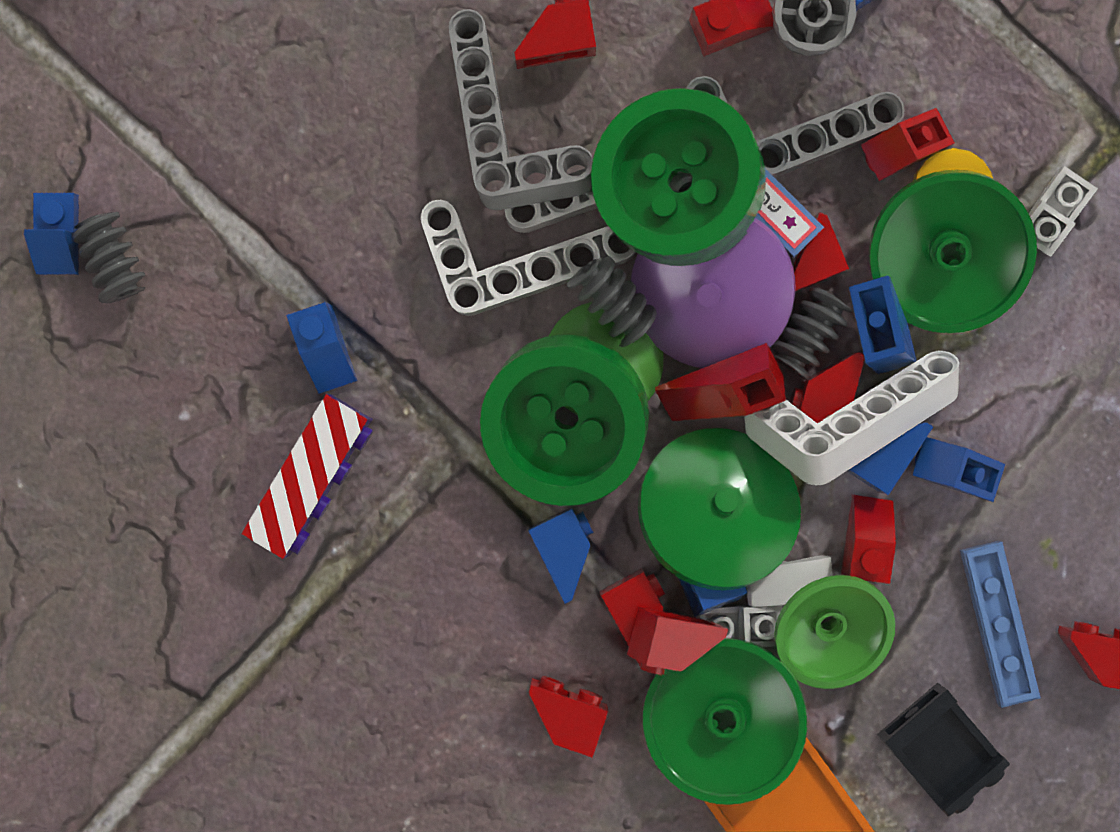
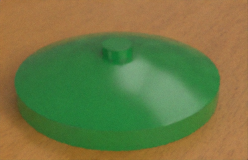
(954, 250)
(718, 509)
(726, 723)

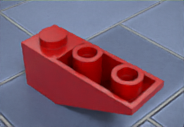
(726, 388)

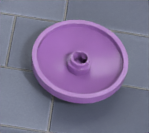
(720, 304)

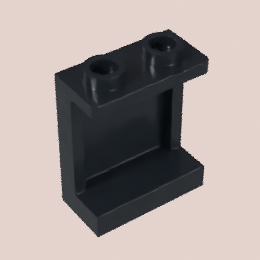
(944, 750)

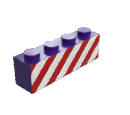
(307, 477)

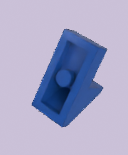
(52, 234)

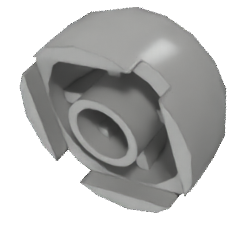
(813, 25)

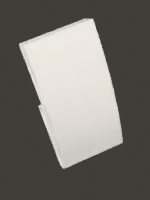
(1058, 208)
(787, 580)
(747, 622)

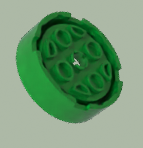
(646, 150)
(558, 460)

